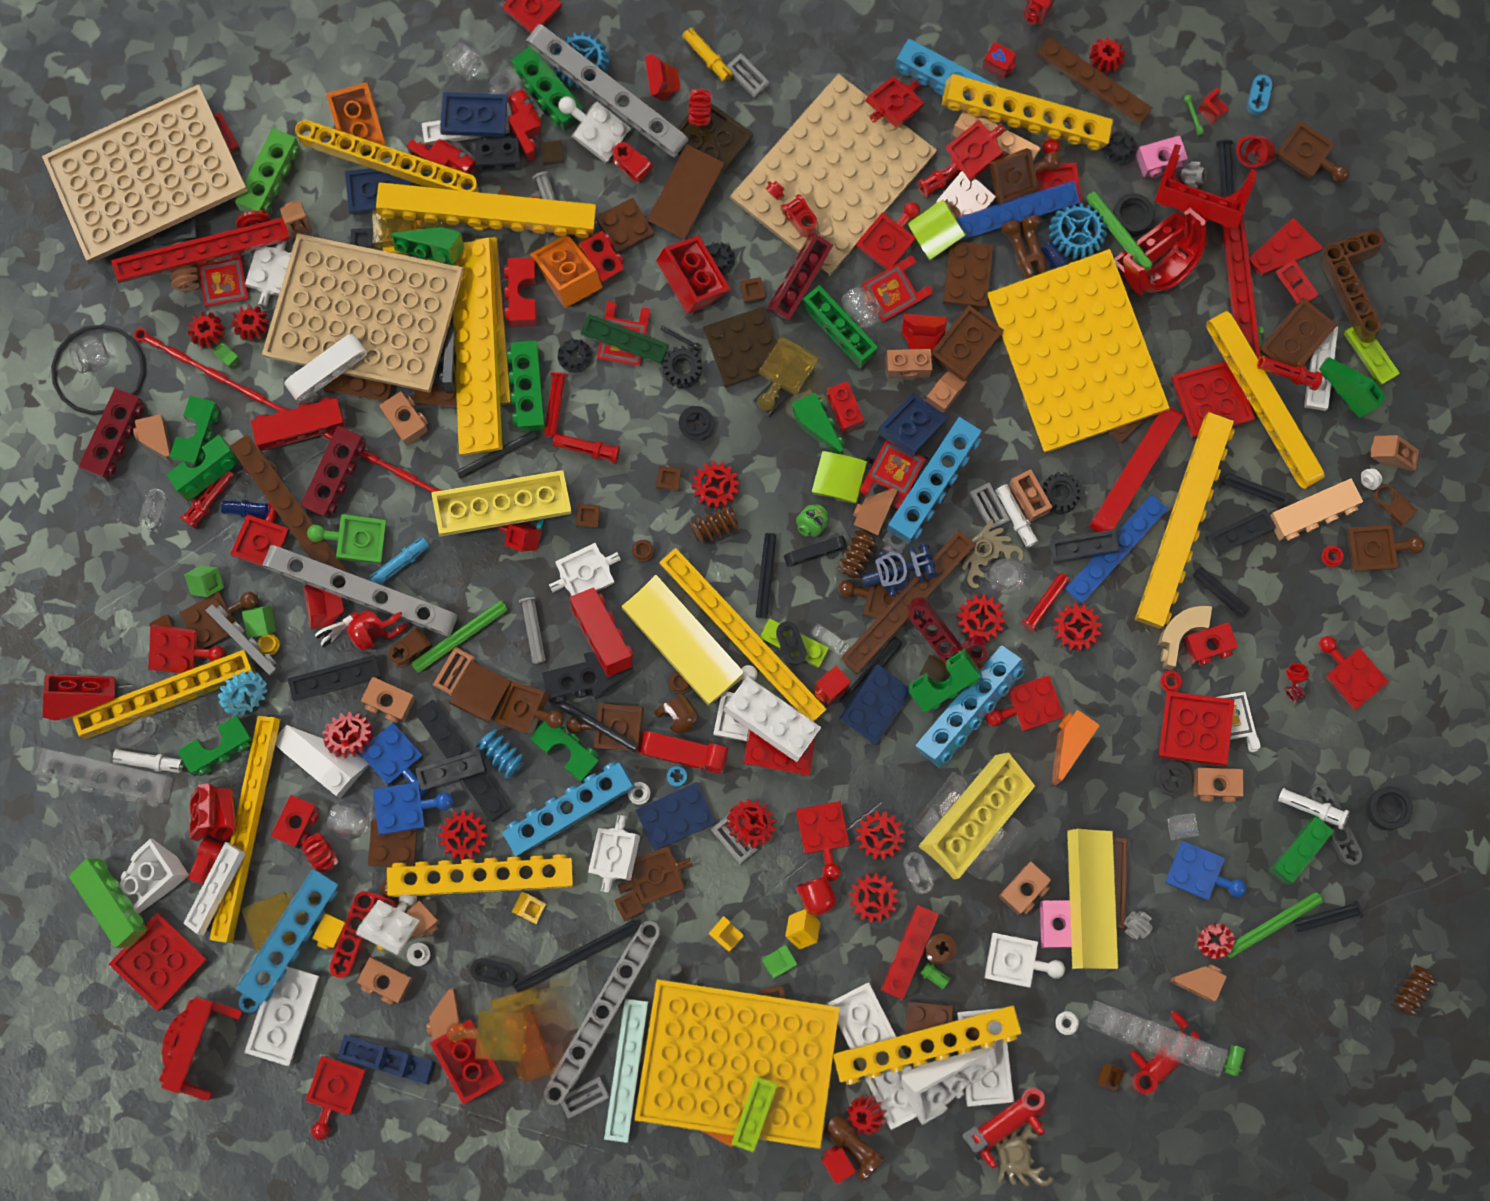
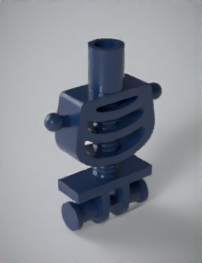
(920, 562)

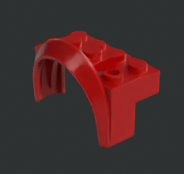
(1210, 207)
(1173, 233)
(178, 1058)

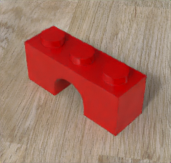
(521, 311)

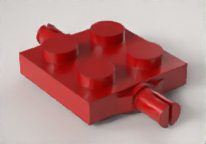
(894, 101)
(974, 150)

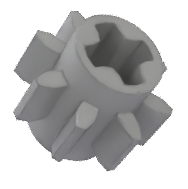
(1193, 174)
(1138, 925)

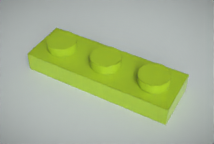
(1373, 358)
(815, 650)
(754, 1114)

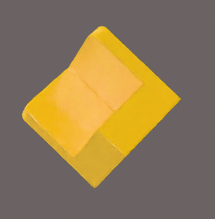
(802, 929)
(726, 934)

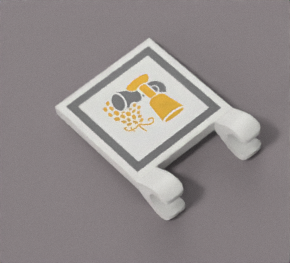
(1242, 721)

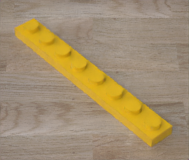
(505, 398)

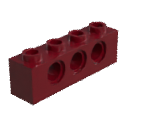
(799, 276)
(119, 402)
(322, 478)

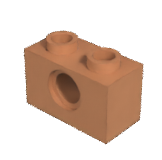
(908, 363)
(407, 430)
(1030, 495)
(378, 690)
(1230, 778)
(1012, 893)
(398, 981)

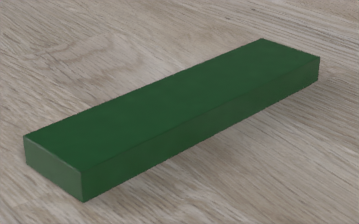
(624, 339)

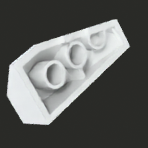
(312, 755)

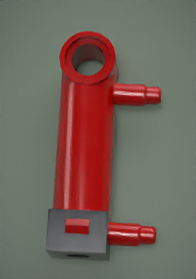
(1159, 1066)
(1005, 1123)

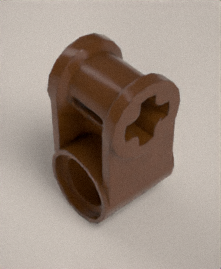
(411, 646)

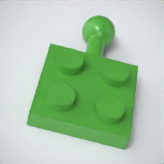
(358, 538)

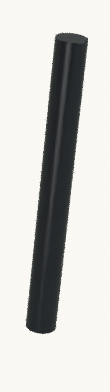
(496, 454)
(595, 724)

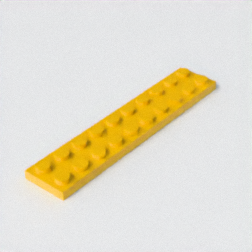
(477, 352)

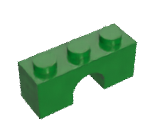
(205, 415)
(217, 462)
(931, 693)
(234, 738)
(582, 760)
(1300, 853)

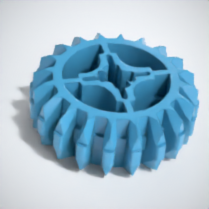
(592, 50)
(1088, 243)

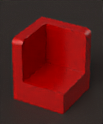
(1212, 107)
(523, 537)

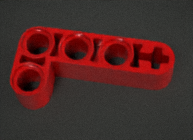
(684, 752)
(349, 933)

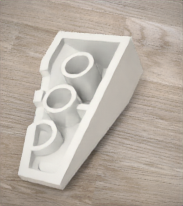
(151, 875)
(938, 1082)

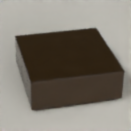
(552, 152)
(935, 668)

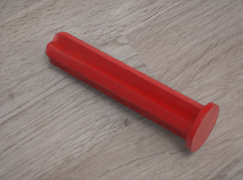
(554, 403)
(1045, 603)

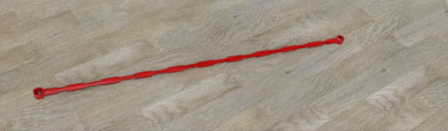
(262, 400)

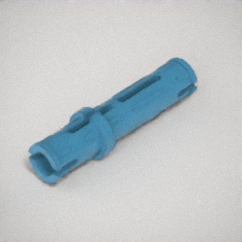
(402, 559)

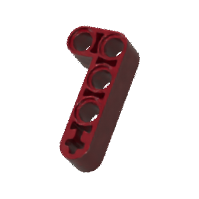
(942, 633)

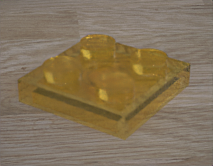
(525, 998)

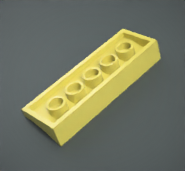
(501, 503)
(683, 641)
(978, 815)
(1092, 899)

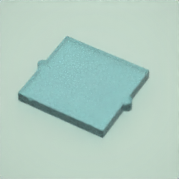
(310, 958)

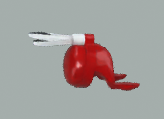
(361, 629)

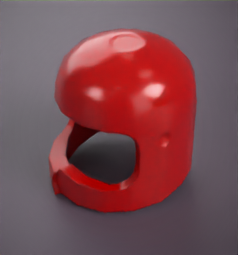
(1260, 144)
(817, 896)

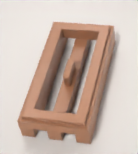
(444, 688)

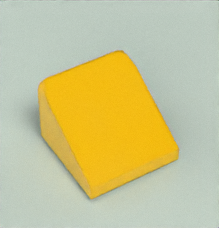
(529, 907)

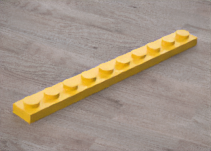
(742, 635)
(246, 824)

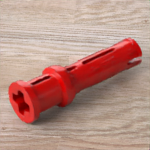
(938, 181)
(1298, 375)
(596, 450)
(201, 506)

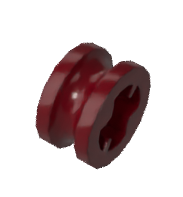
(1294, 692)

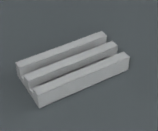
(759, 88)
(998, 523)
(740, 860)
(601, 1089)

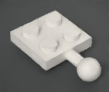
(598, 128)
(725, 724)
(389, 925)
(1013, 961)

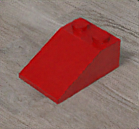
(74, 694)
(467, 1074)

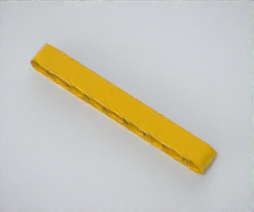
(378, 154)
(1265, 400)

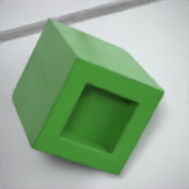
(204, 581)
(259, 621)
(779, 962)

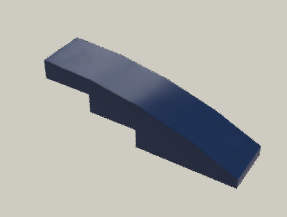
(386, 1059)

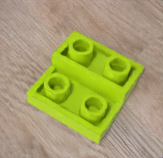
(936, 229)
(839, 477)

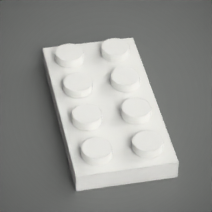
(771, 719)
(283, 1017)
(996, 1084)

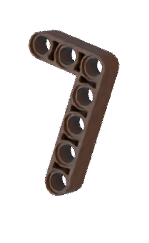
(1351, 282)

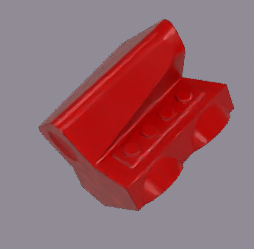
(211, 813)

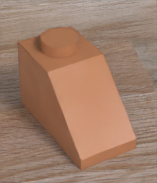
(296, 219)
(945, 391)
(154, 435)
(1394, 452)
(874, 511)
(427, 920)
(1203, 982)
(444, 1015)

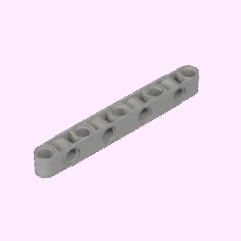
(606, 90)
(359, 590)
(593, 1028)

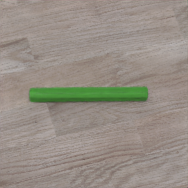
(1119, 231)
(459, 636)
(1275, 923)

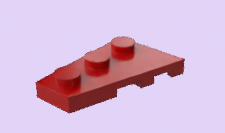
(1287, 244)

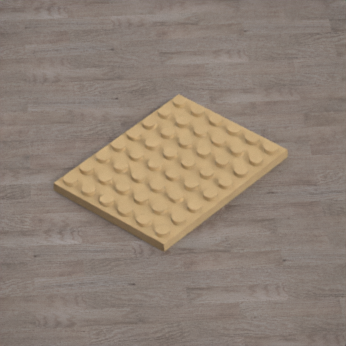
(840, 168)
(144, 174)
(385, 298)

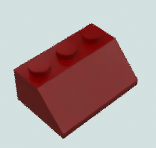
(692, 274)

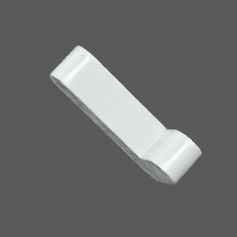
(324, 369)

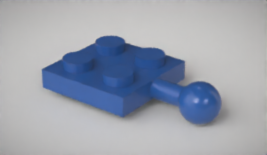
(392, 756)
(401, 807)
(1198, 871)

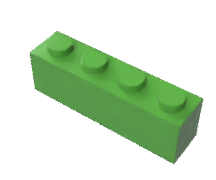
(108, 902)

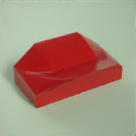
(662, 78)
(923, 330)
(321, 607)

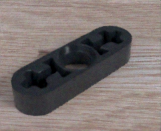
(815, 551)

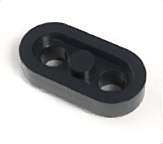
(791, 644)
(493, 973)

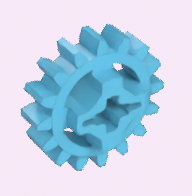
(242, 693)

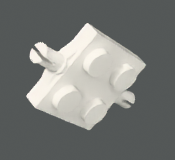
(268, 271)
(585, 570)
(614, 854)

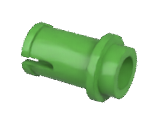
(934, 975)
(1234, 1061)

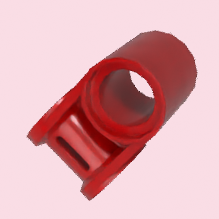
(633, 164)
(799, 212)

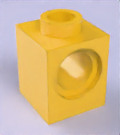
(328, 932)

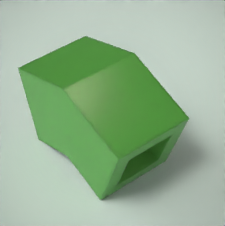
(226, 356)

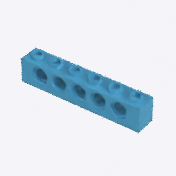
(933, 62)
(960, 432)
(958, 710)
(621, 785)
(263, 992)

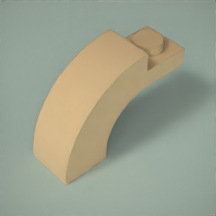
(1188, 620)

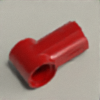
(207, 855)

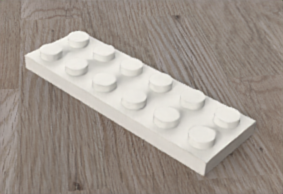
(863, 1024)

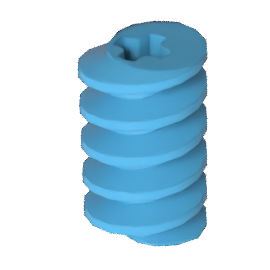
(500, 753)

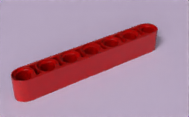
(1136, 470)

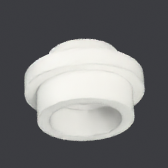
(1371, 478)
(639, 786)
(425, 954)
(1073, 1026)

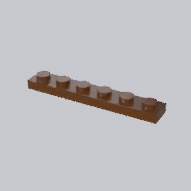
(1094, 81)

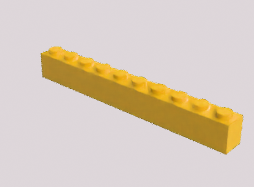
(485, 210)
(1184, 521)

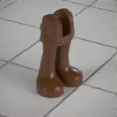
(1013, 232)
(843, 1135)

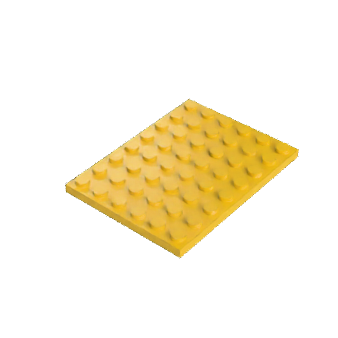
(1077, 351)
(713, 1044)

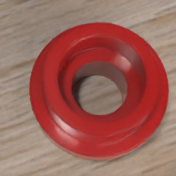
(775, 190)
(1337, 552)
(1297, 673)
(1173, 675)

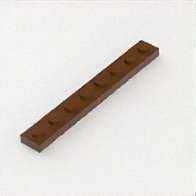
(284, 503)
(898, 611)

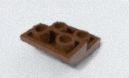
(479, 692)

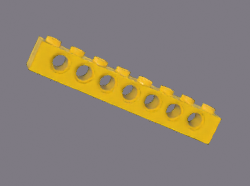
(1038, 108)
(161, 695)
(397, 887)
(845, 1059)

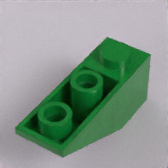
(433, 244)
(1355, 388)
(813, 420)

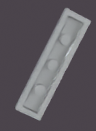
(235, 632)

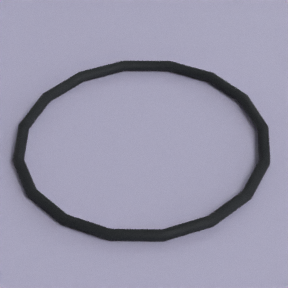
(79, 332)

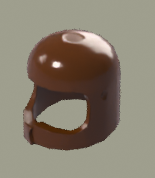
(681, 711)

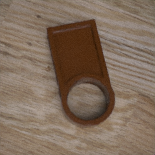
(1398, 509)

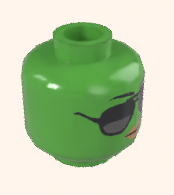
(812, 520)

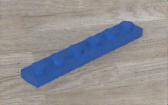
(1019, 209)
(1128, 537)

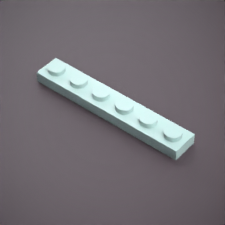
(626, 1070)

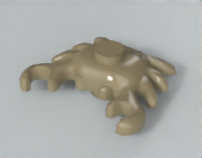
(986, 549)
(1016, 1158)

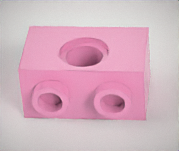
(1151, 164)
(1049, 936)

